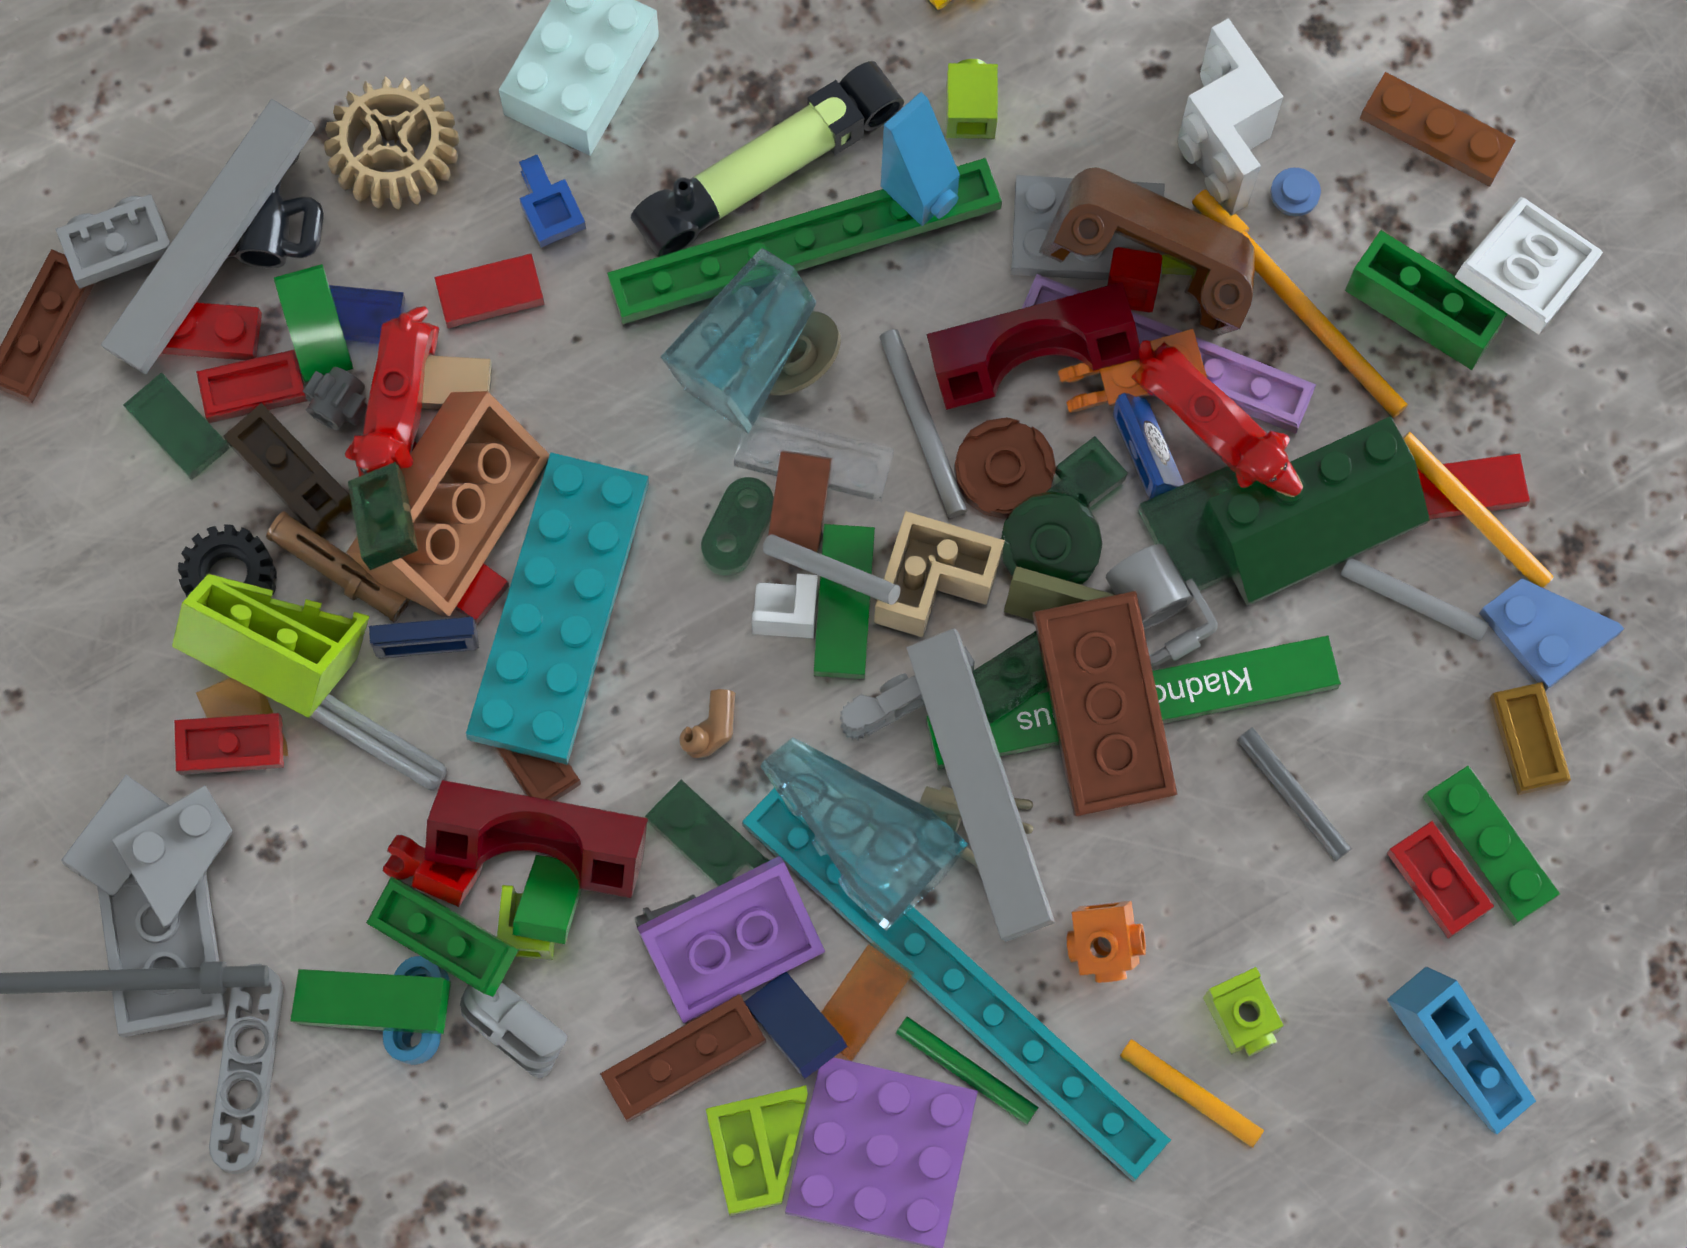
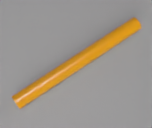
(1477, 513)

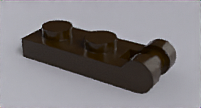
(288, 469)

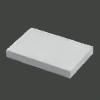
(1529, 265)

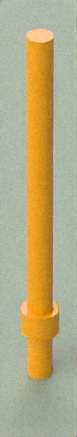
(1307, 311)

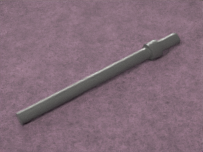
(210, 977)

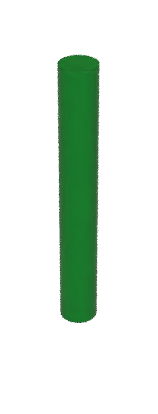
(967, 1070)

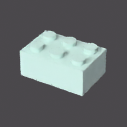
(579, 68)

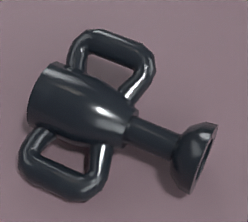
(267, 237)

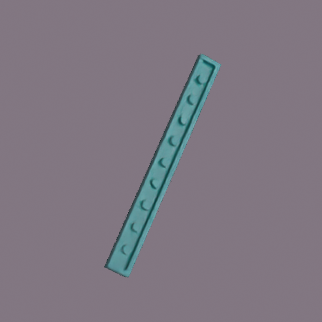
(974, 1001)

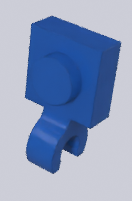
(549, 207)

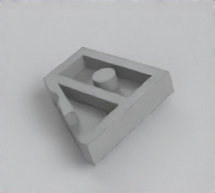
(174, 851)

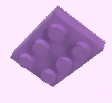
(731, 939)

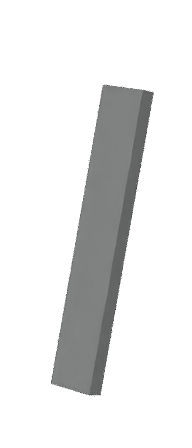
(208, 236)
(980, 785)

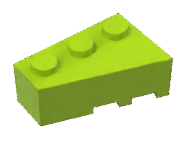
(269, 643)

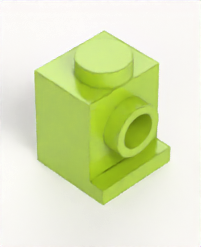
(1224, 1006)

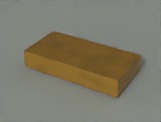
(1530, 738)

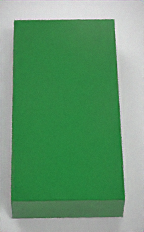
(547, 901)

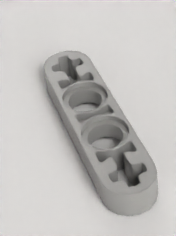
(254, 1068)

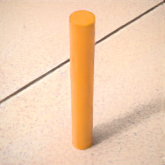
(1192, 1093)

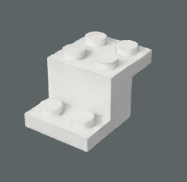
(1229, 117)

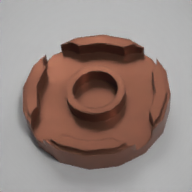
(1003, 466)

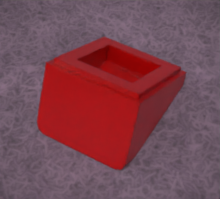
(1139, 274)

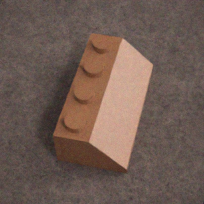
(461, 496)

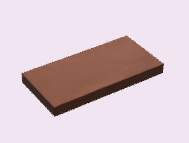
(1105, 703)

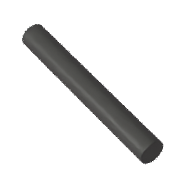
(1294, 794)

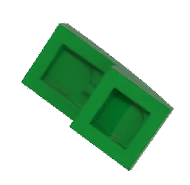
(313, 321)

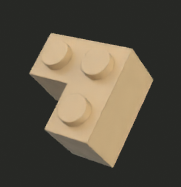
(932, 559)

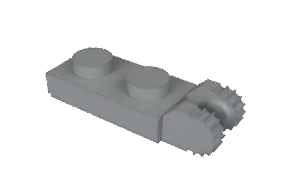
(898, 698)

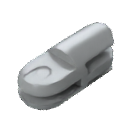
(514, 1028)

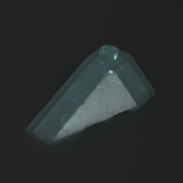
(876, 837)

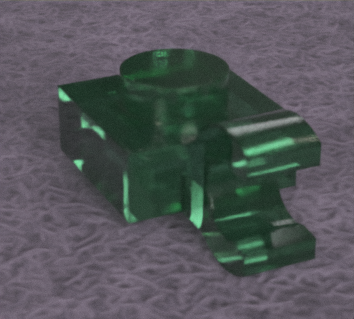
(1089, 473)

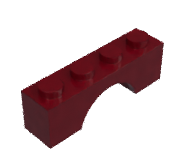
(1085, 326)
(478, 823)

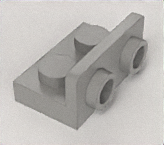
(113, 240)

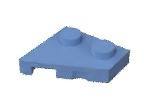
(1547, 630)

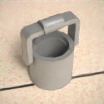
(1160, 596)

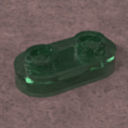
(739, 524)

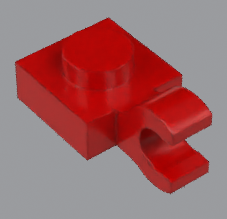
(437, 879)

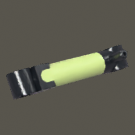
(830, 121)

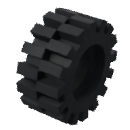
(222, 545)

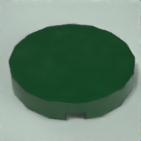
(1052, 537)

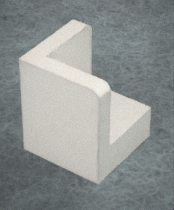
(786, 608)

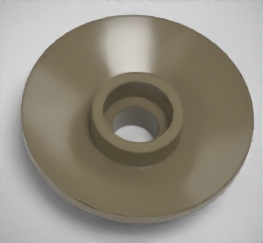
(811, 355)

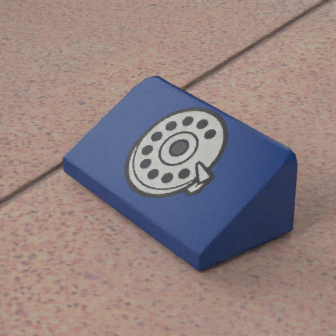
(1146, 445)

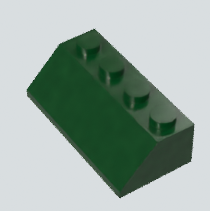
(1350, 502)

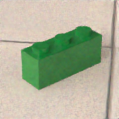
(1425, 300)

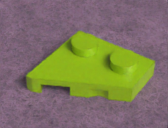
(756, 1147)

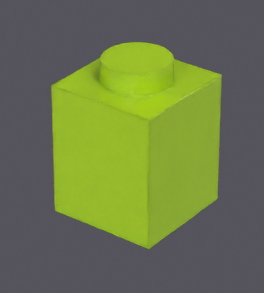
(971, 100)

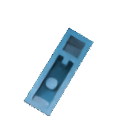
(918, 162)
(1461, 1047)

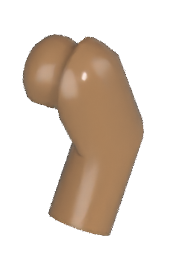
(715, 730)

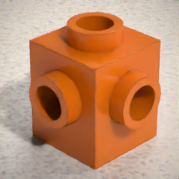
(1115, 924)

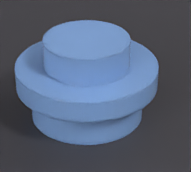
(1295, 192)

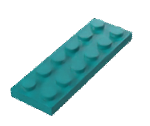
(558, 608)

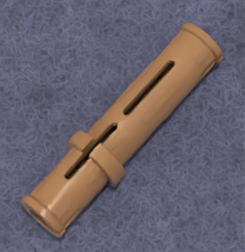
(335, 565)

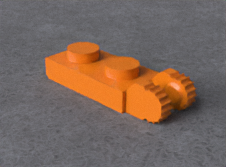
(1118, 377)

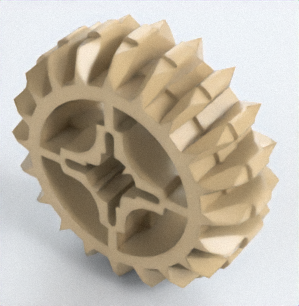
(415, 116)

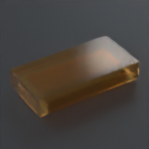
(865, 997)

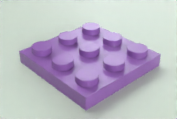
(881, 1152)

